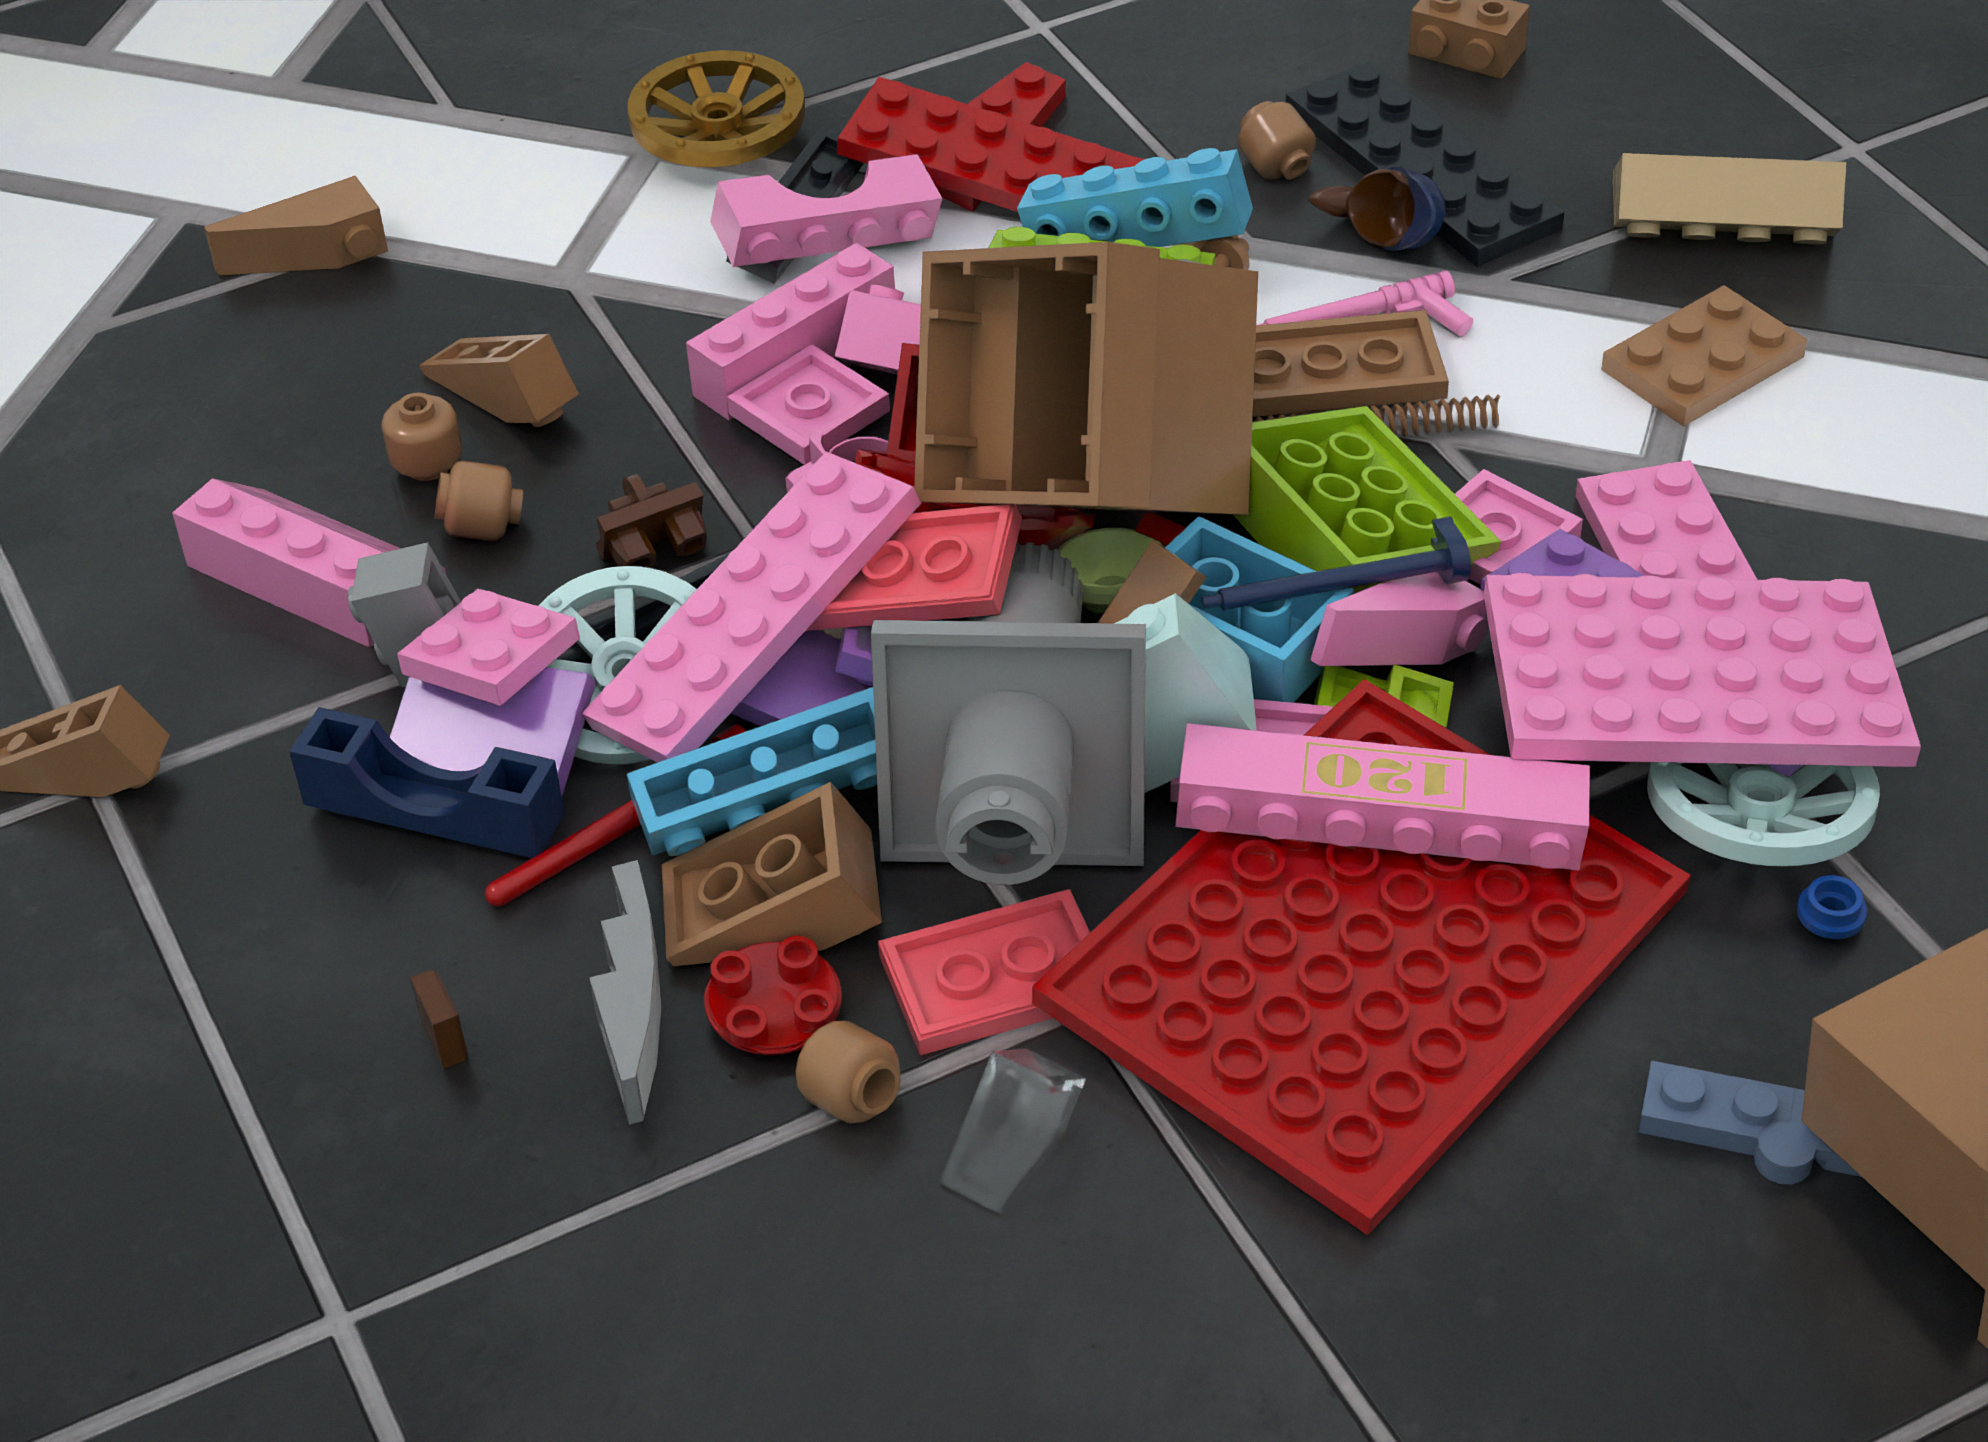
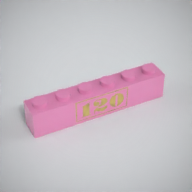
(1384, 796)

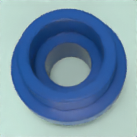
(1832, 907)

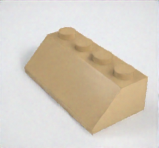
(1729, 196)

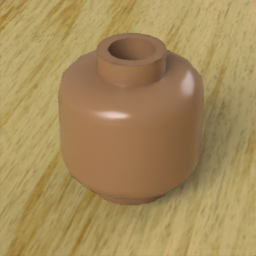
(1276, 140)
(421, 436)
(477, 501)
(848, 1072)

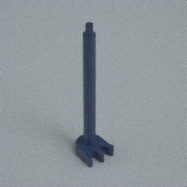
(1449, 559)

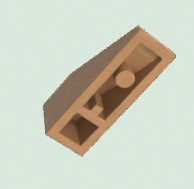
(300, 233)
(507, 376)
(83, 748)

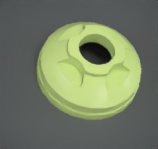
(1104, 562)

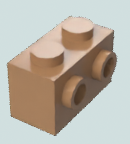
(1470, 33)

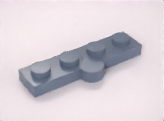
(1738, 1118)

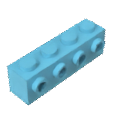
(1146, 202)
(755, 773)

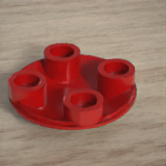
(771, 995)

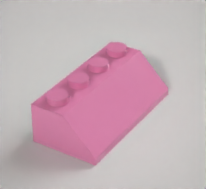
(277, 552)

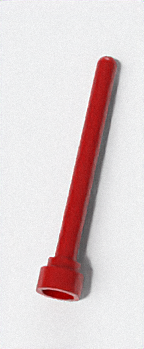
(572, 848)

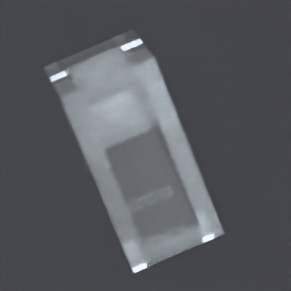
(1011, 1126)

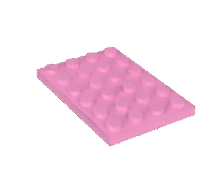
(1696, 671)

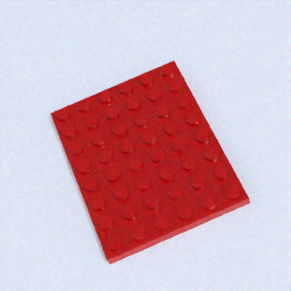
(1352, 996)

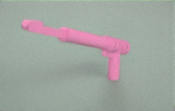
(1414, 295)

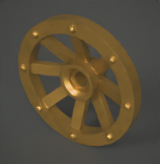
(716, 119)

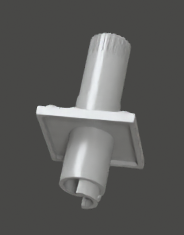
(1012, 733)

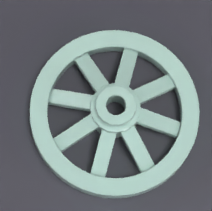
(617, 652)
(1761, 812)

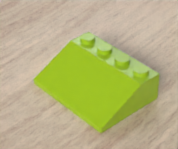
(1348, 493)

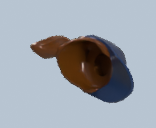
(1388, 207)

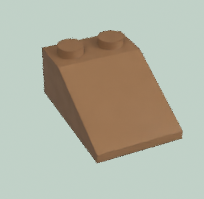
(774, 878)

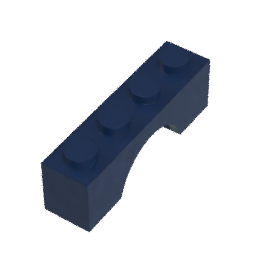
(360, 772)

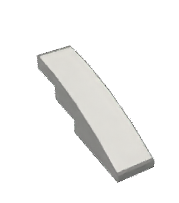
(629, 995)

